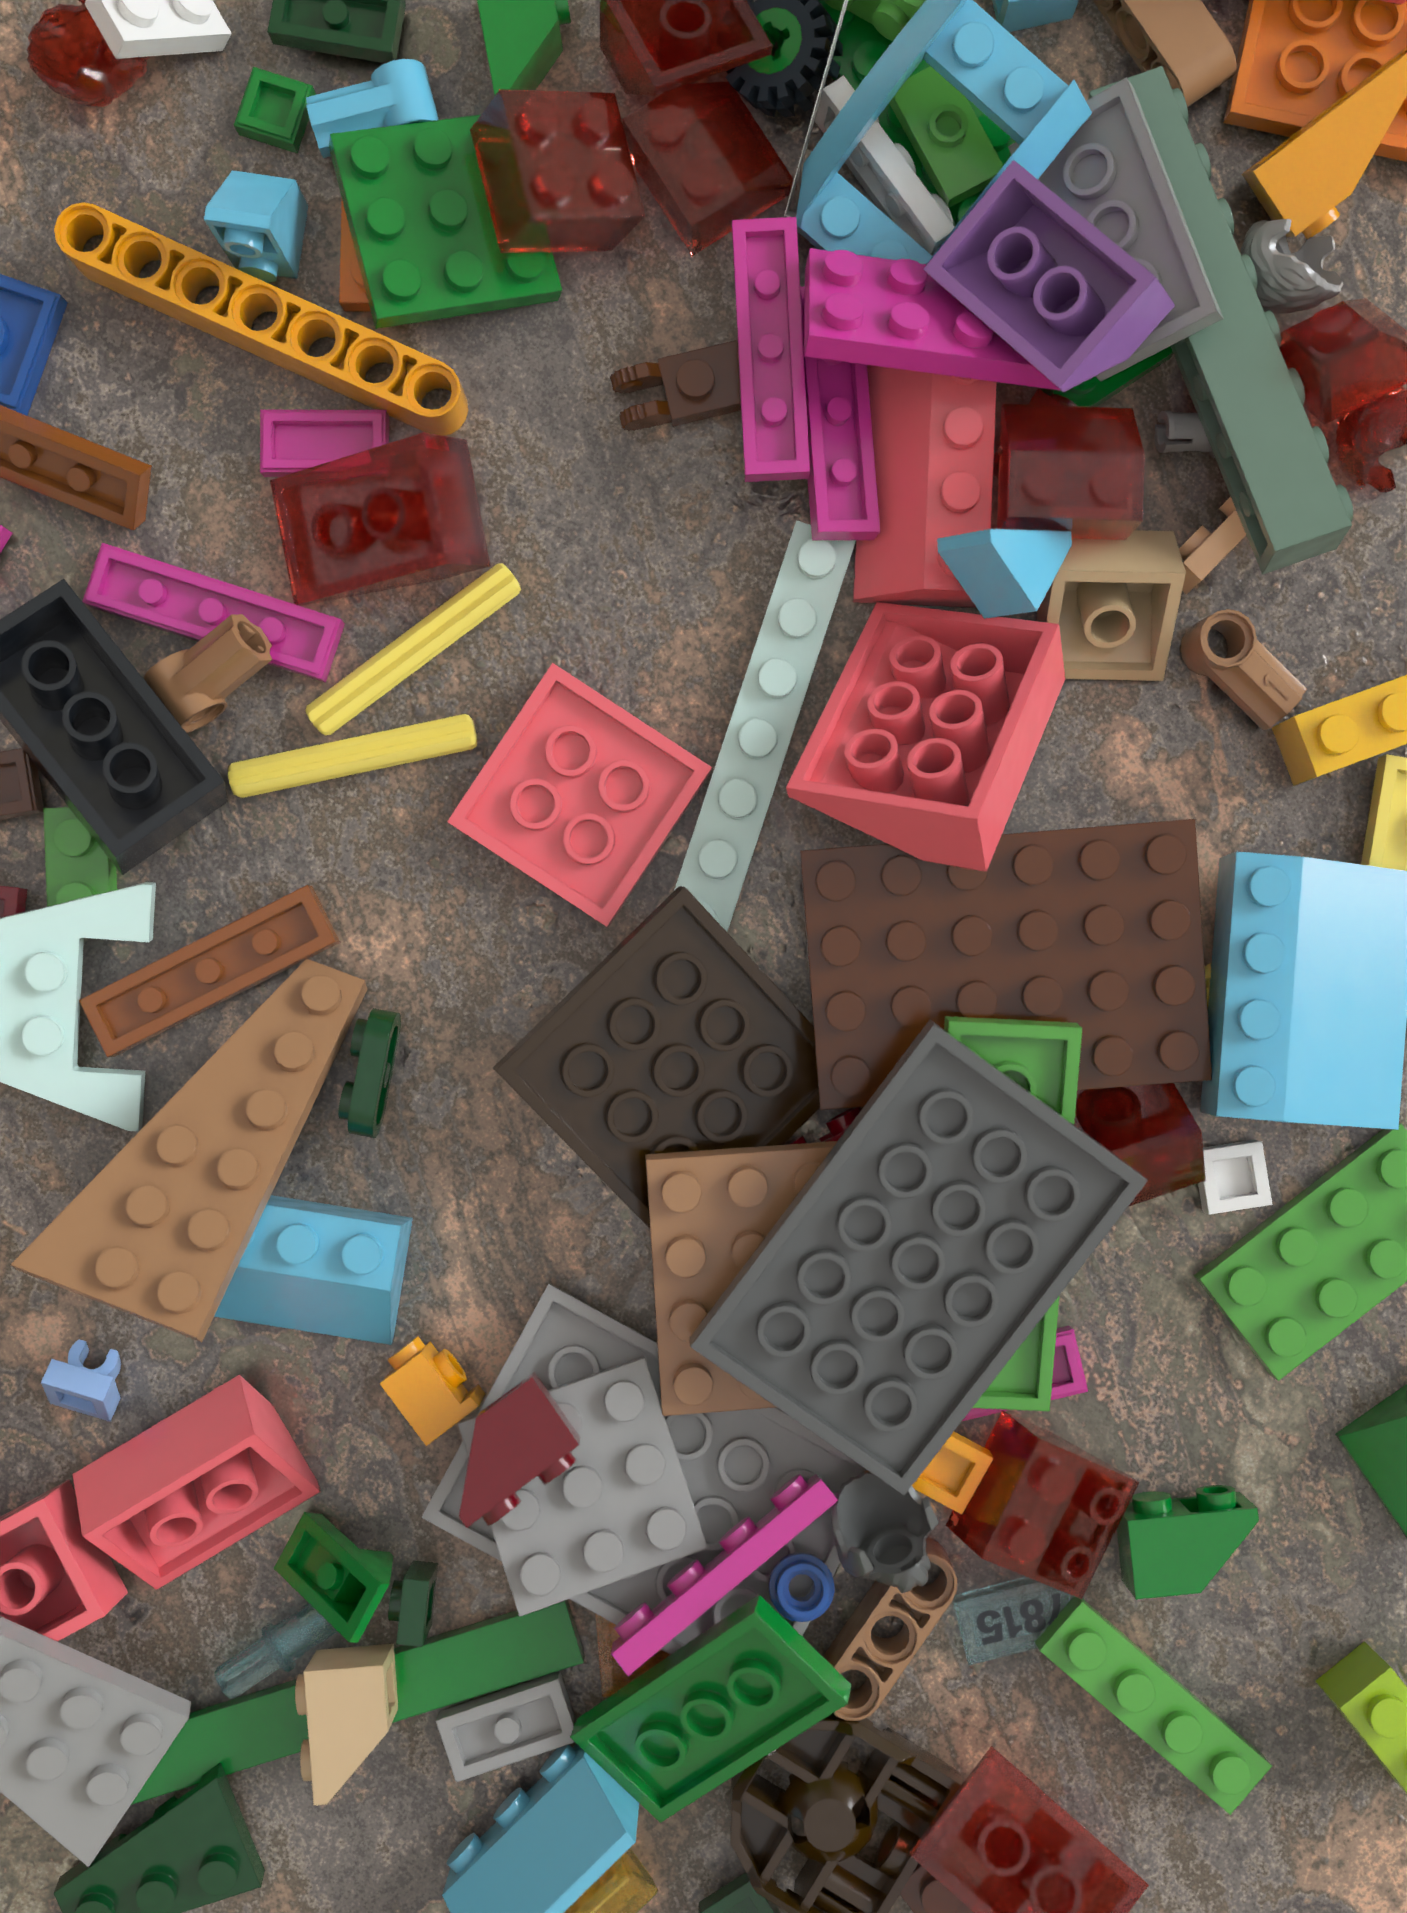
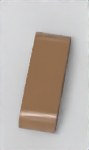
(1175, 36)
(887, 1658)

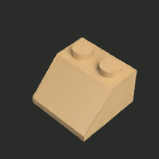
(1117, 606)

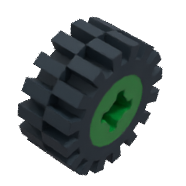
(797, 69)

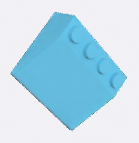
(1307, 992)

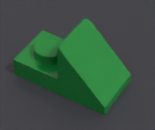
(335, 1574)

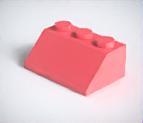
(193, 1484)

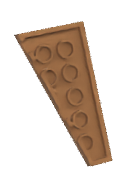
(188, 1190)

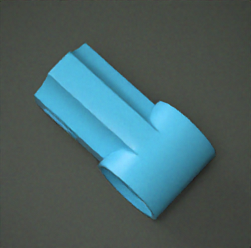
(393, 96)

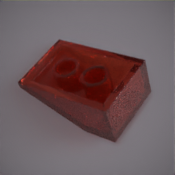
(381, 519)
(1020, 1851)

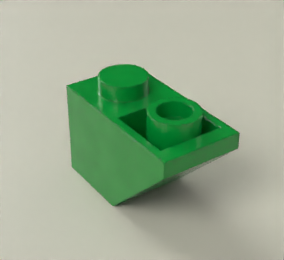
(1181, 1542)

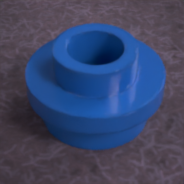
(813, 1604)

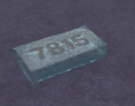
(1006, 1617)

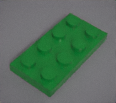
(711, 1709)

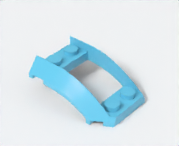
(983, 66)

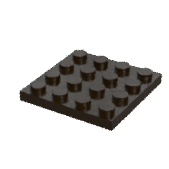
(668, 1053)

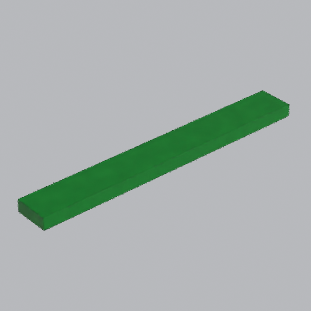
(427, 1678)

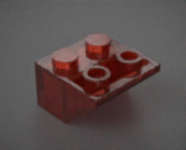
(1043, 1507)

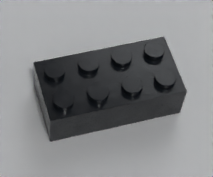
(100, 730)

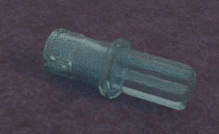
(275, 1650)

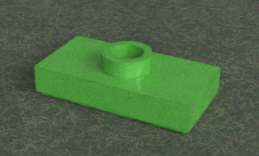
(945, 136)

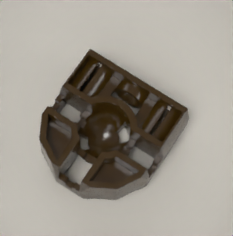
(822, 1791)

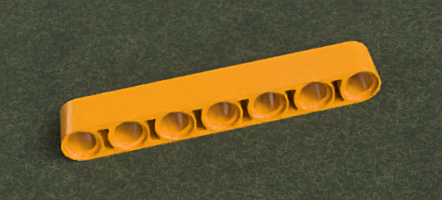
(243, 298)

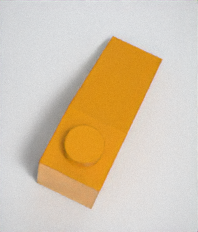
(1330, 153)

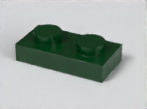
(339, 27)

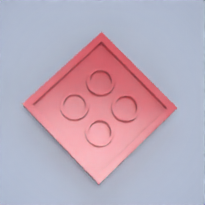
(580, 795)

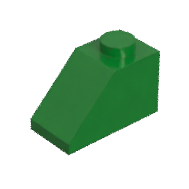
(522, 40)

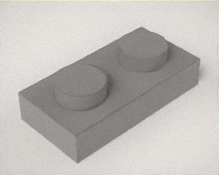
(507, 1726)

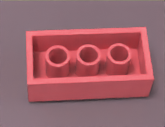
(49, 1571)

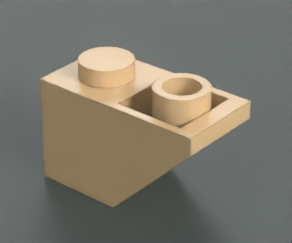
(348, 1711)

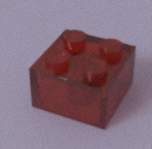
(556, 171)

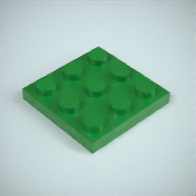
(428, 226)

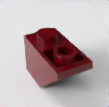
(510, 1446)

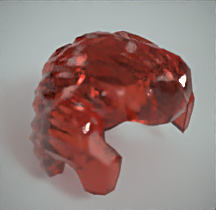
(76, 60)
(1367, 435)

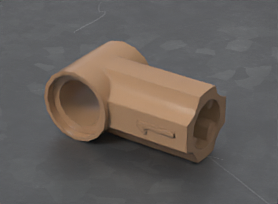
(1247, 672)
(200, 678)

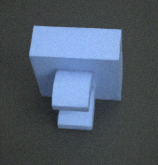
(81, 1388)

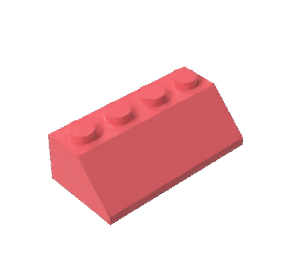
(931, 483)

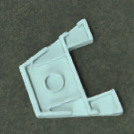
(42, 1006)

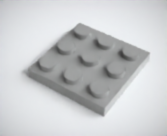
(609, 1511)

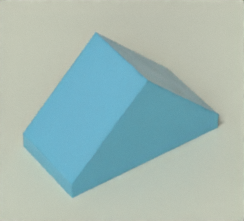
(1005, 568)

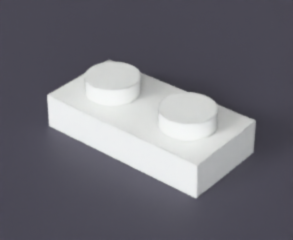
(159, 26)

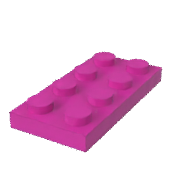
(901, 319)

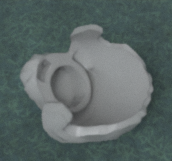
(1288, 279)

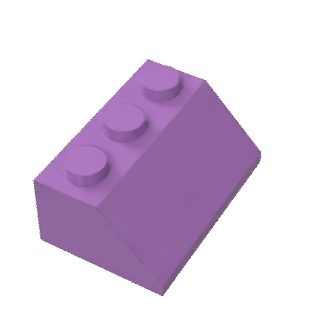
(1049, 281)

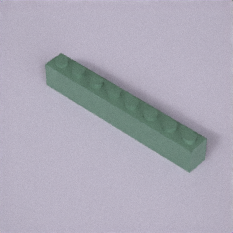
(1236, 370)

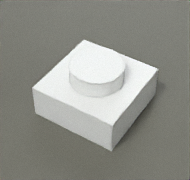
(1234, 1177)

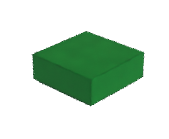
(274, 110)

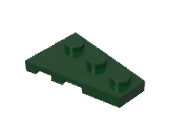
(172, 1863)

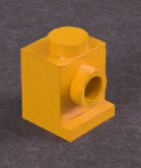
(429, 1389)

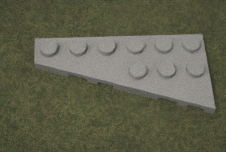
(77, 1737)

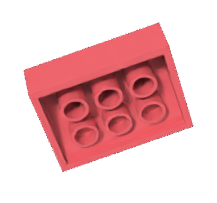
(933, 730)

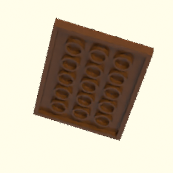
(1056, 931)

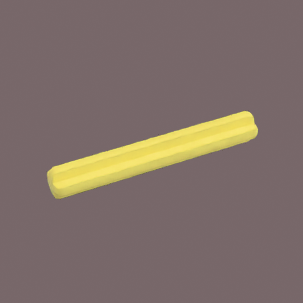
(413, 649)
(352, 756)

